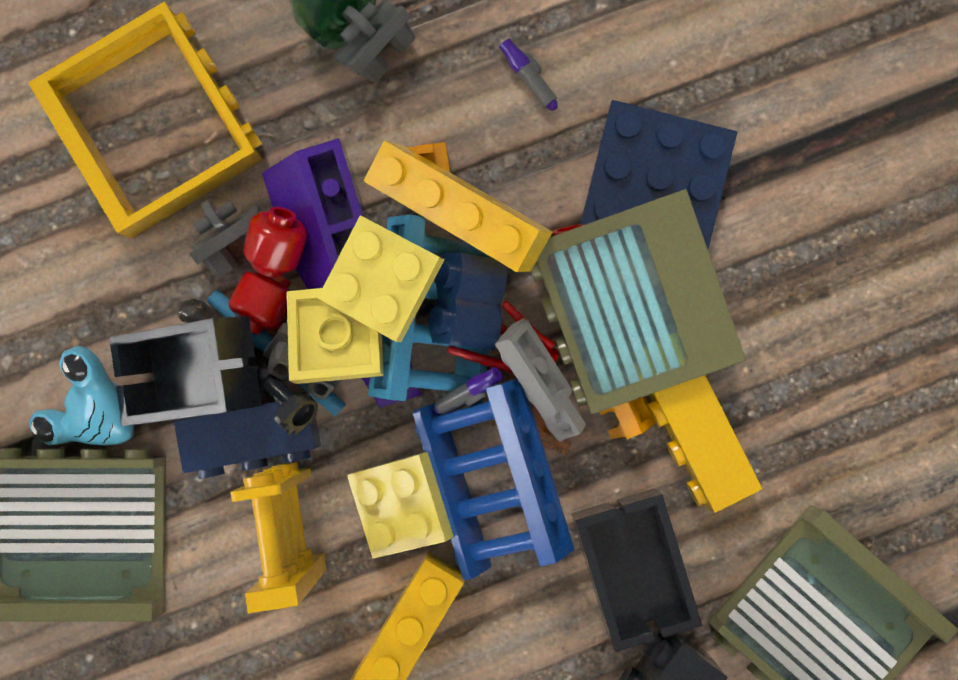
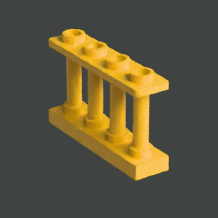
(286, 563)

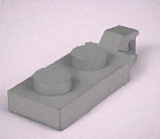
(541, 379)

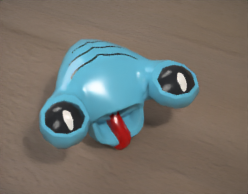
(90, 406)

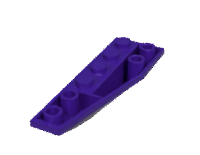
(325, 198)

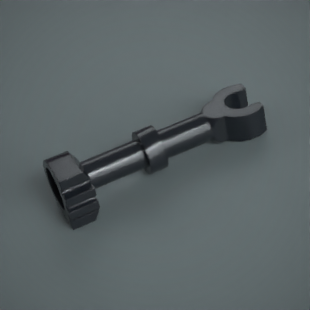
(295, 409)

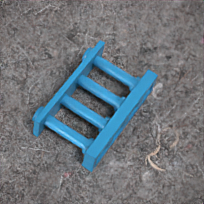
(397, 355)

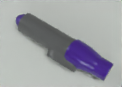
(529, 72)
(469, 392)

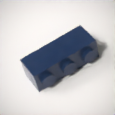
(240, 437)

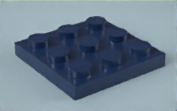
(656, 155)

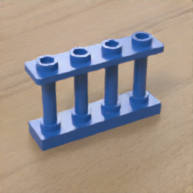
(530, 470)

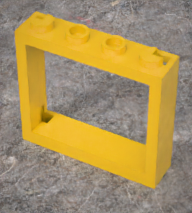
(106, 54)

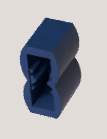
(468, 301)

